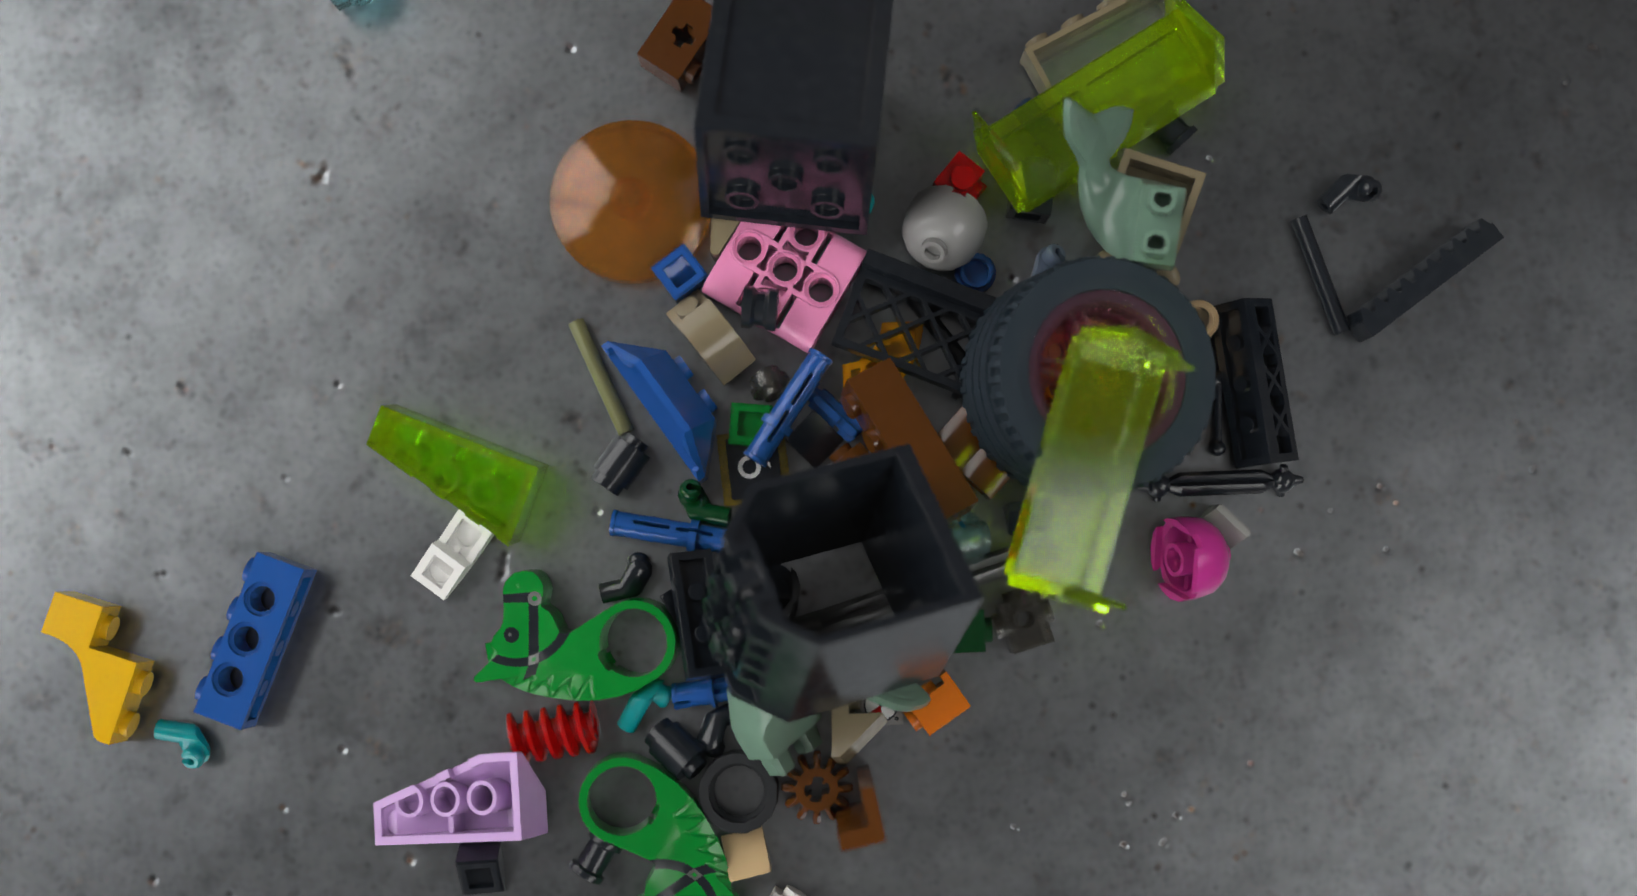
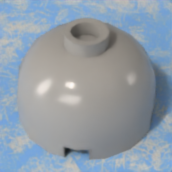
(943, 228)

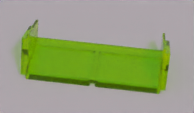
(1153, 72)
(1088, 465)

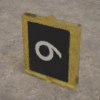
(740, 471)

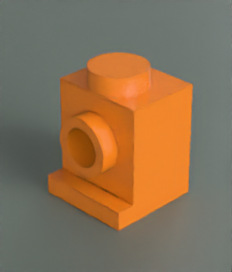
(945, 705)

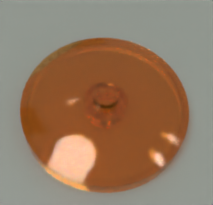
(627, 200)

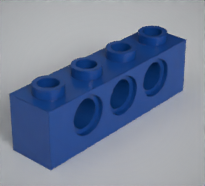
(259, 666)

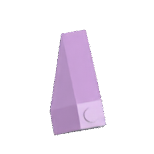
(473, 802)

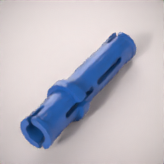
(762, 450)
(666, 531)

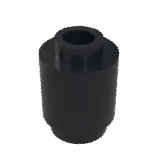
(620, 463)
(676, 749)

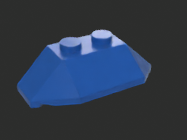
(670, 400)

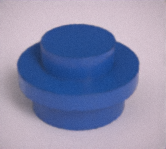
(977, 274)

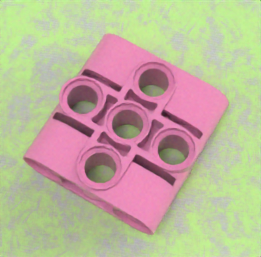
(806, 316)

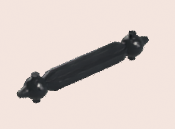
(1224, 483)

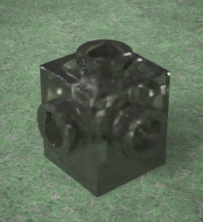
(1035, 630)

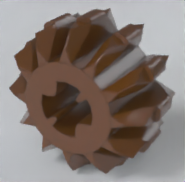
(828, 795)

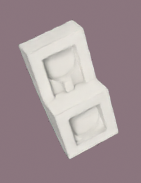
(452, 555)

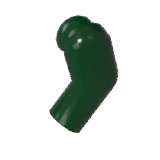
(699, 506)

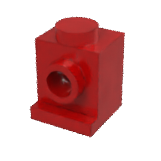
(963, 176)

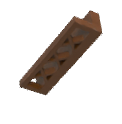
(861, 821)

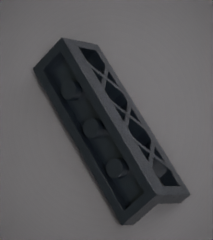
(1249, 383)

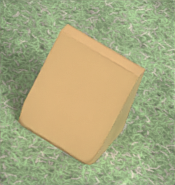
(746, 854)

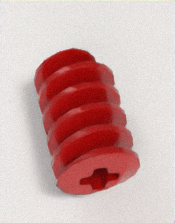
(554, 733)

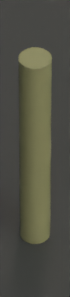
(601, 377)

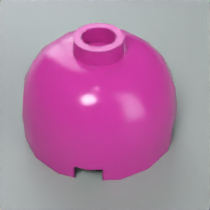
(1191, 557)

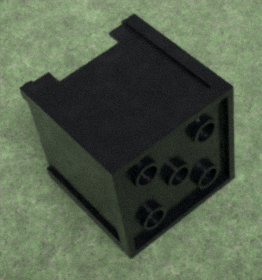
(792, 111)

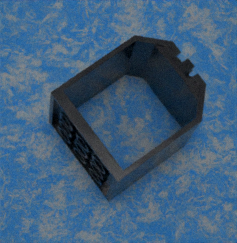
(912, 549)

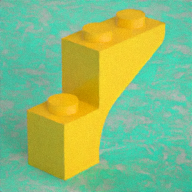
(111, 676)

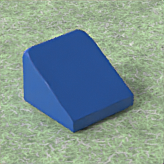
(680, 273)

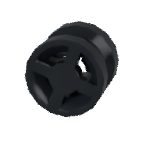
(760, 308)

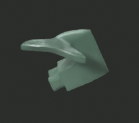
(1123, 212)
(768, 737)

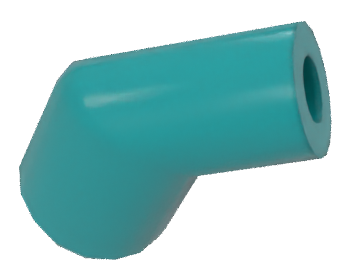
(640, 702)
(190, 738)

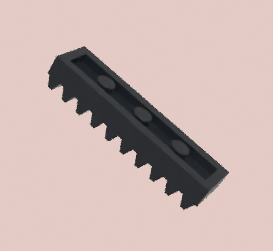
(1423, 279)

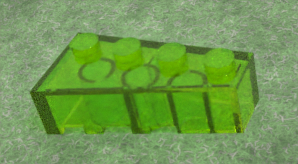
(473, 474)

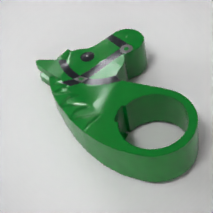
(550, 660)
(676, 838)

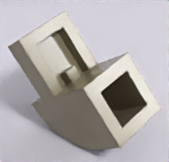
(711, 336)

